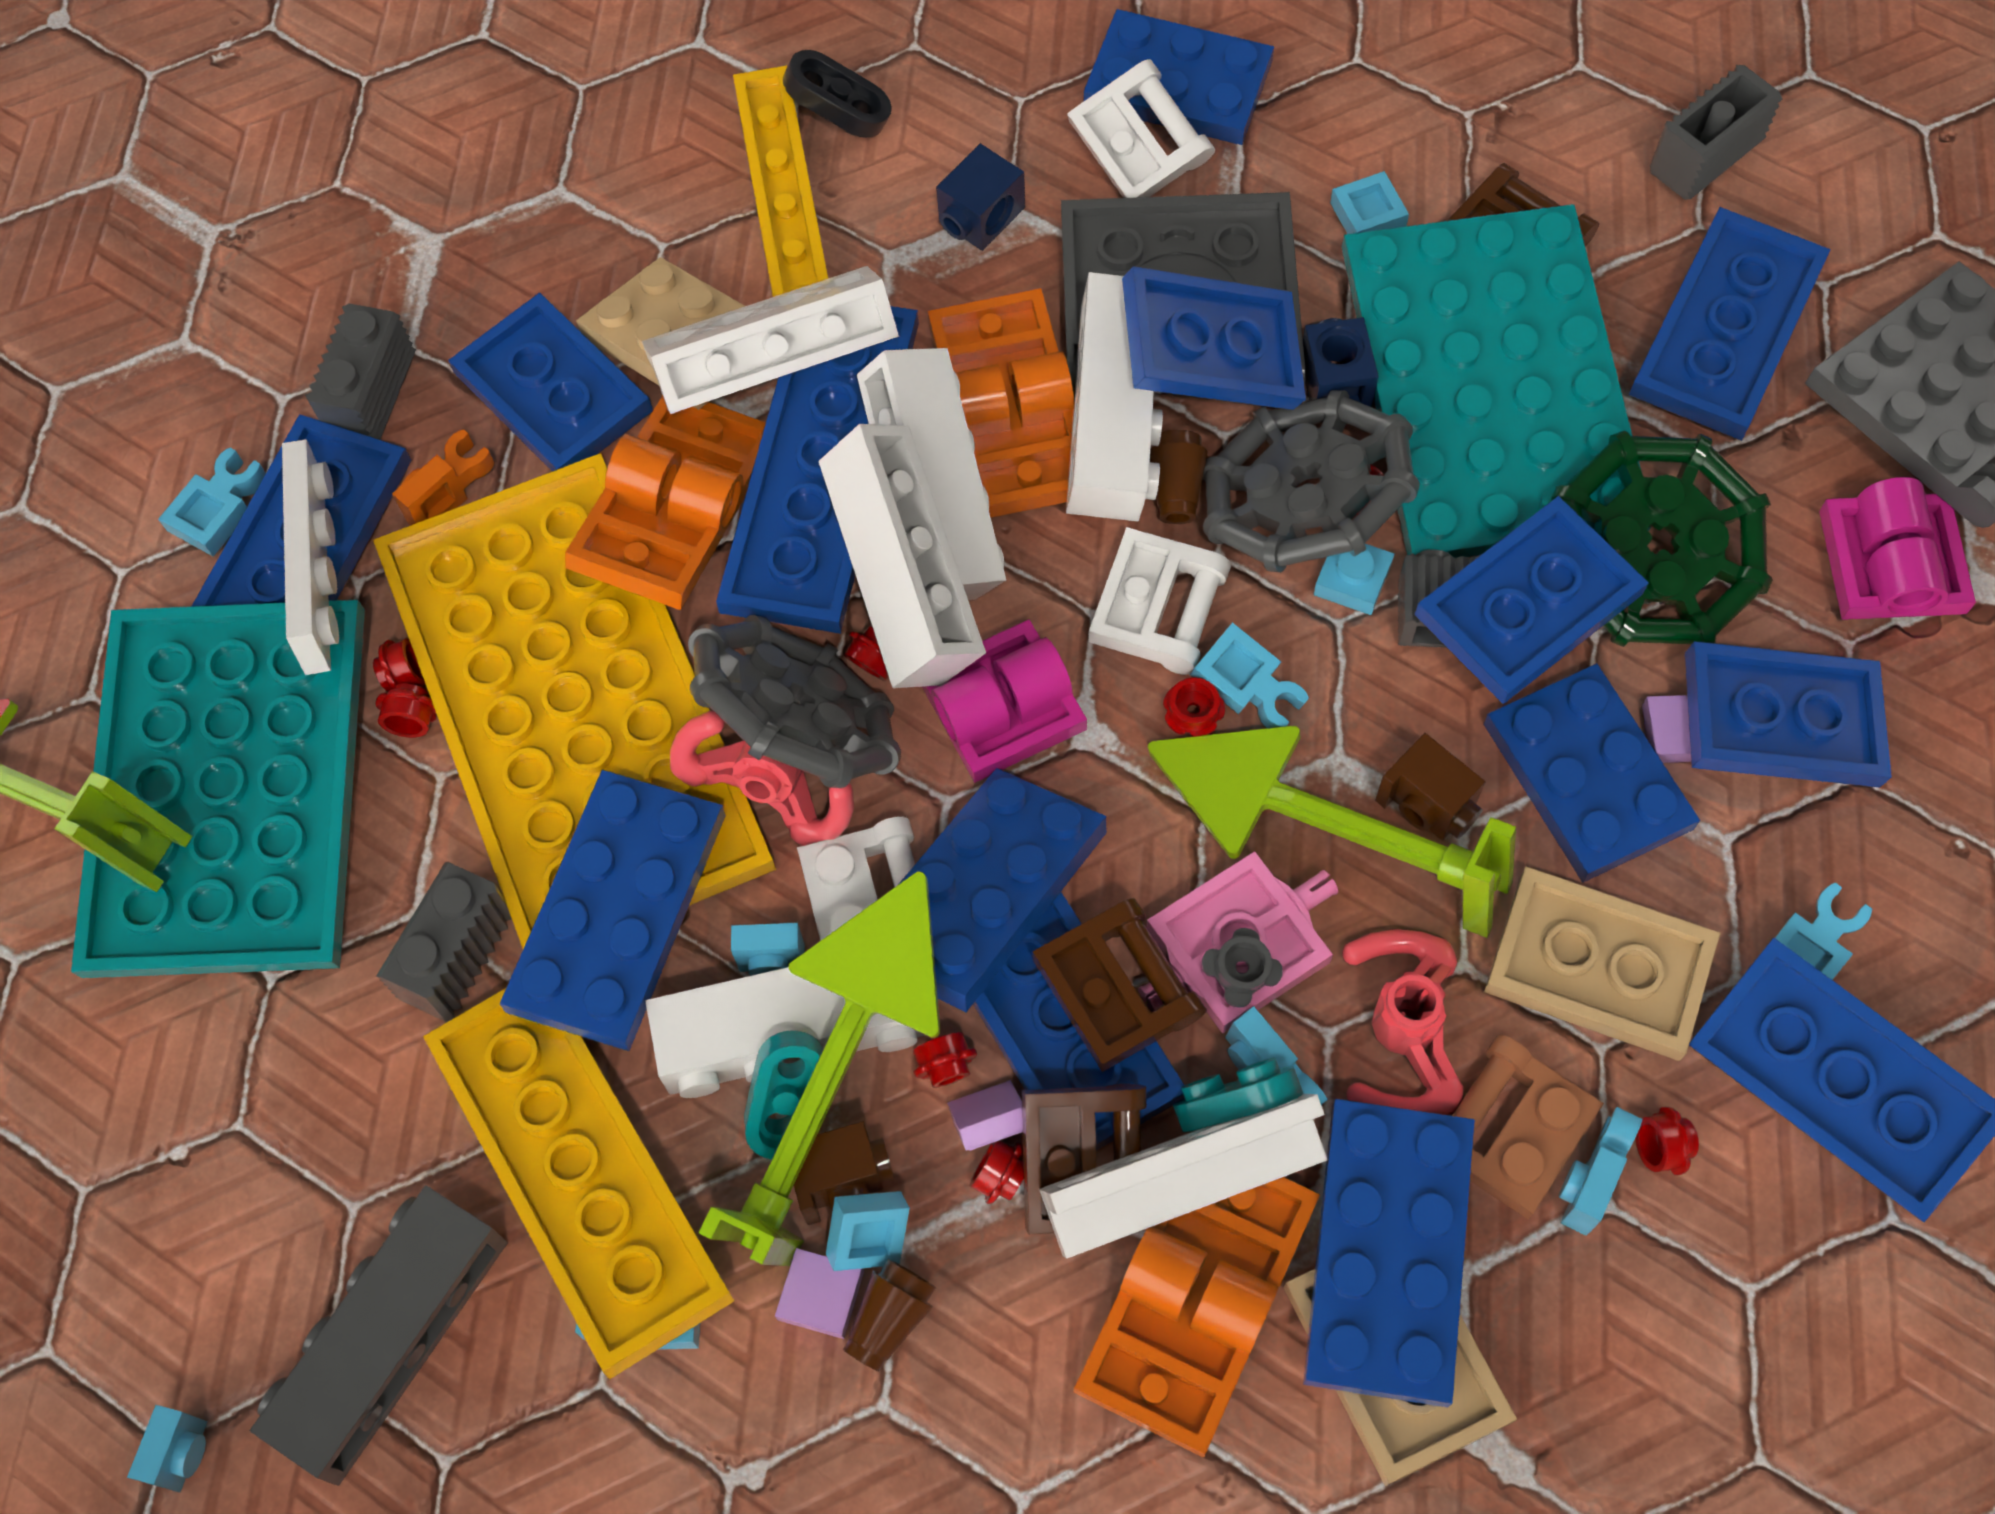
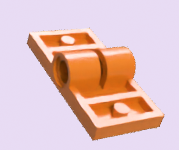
(1012, 396)
(667, 501)
(1195, 1311)

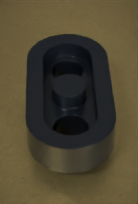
(837, 93)

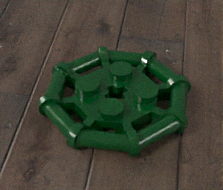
(1695, 530)

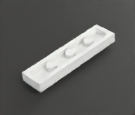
(308, 570)

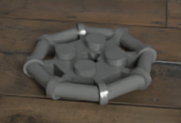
(1304, 454)
(793, 701)

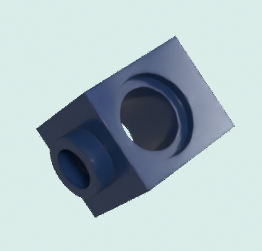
(980, 197)
(1345, 343)

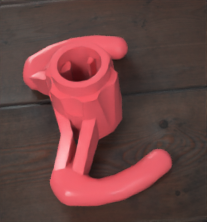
(760, 781)
(1421, 998)

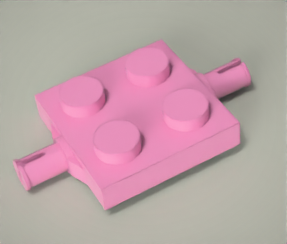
(1237, 899)

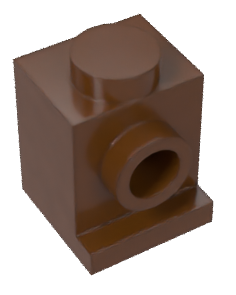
(1433, 789)
(840, 1165)

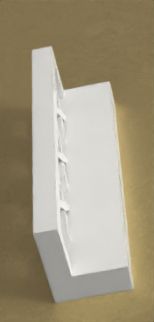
(771, 338)
(1183, 1175)

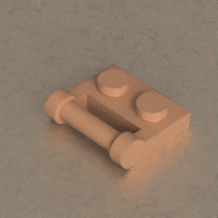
(1537, 1134)

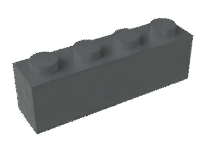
(377, 1336)

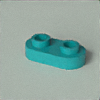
(778, 1087)
(1257, 1090)

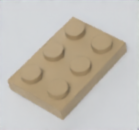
(648, 306)
(1603, 963)
(1410, 1434)

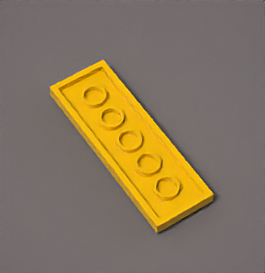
(579, 1182)

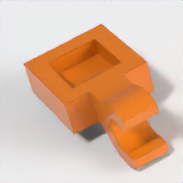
(442, 482)

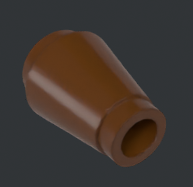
(1181, 474)
(888, 1313)

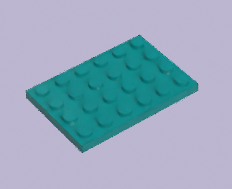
(1494, 360)
(250, 761)

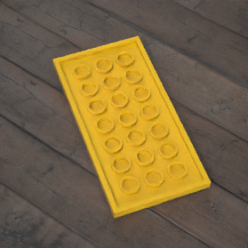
(549, 680)

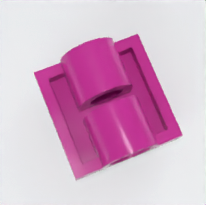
(1896, 553)
(1008, 702)

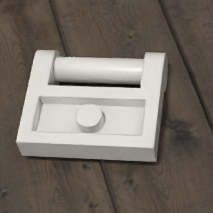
(1124, 142)
(1139, 595)
(840, 874)

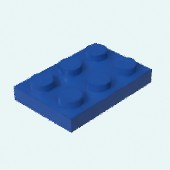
(1205, 72)
(1212, 339)
(550, 385)
(1530, 599)
(1787, 714)
(1590, 772)

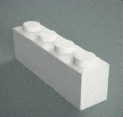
(924, 393)
(1110, 418)
(901, 556)
(718, 1028)

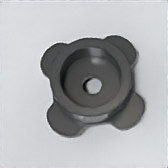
(1246, 948)

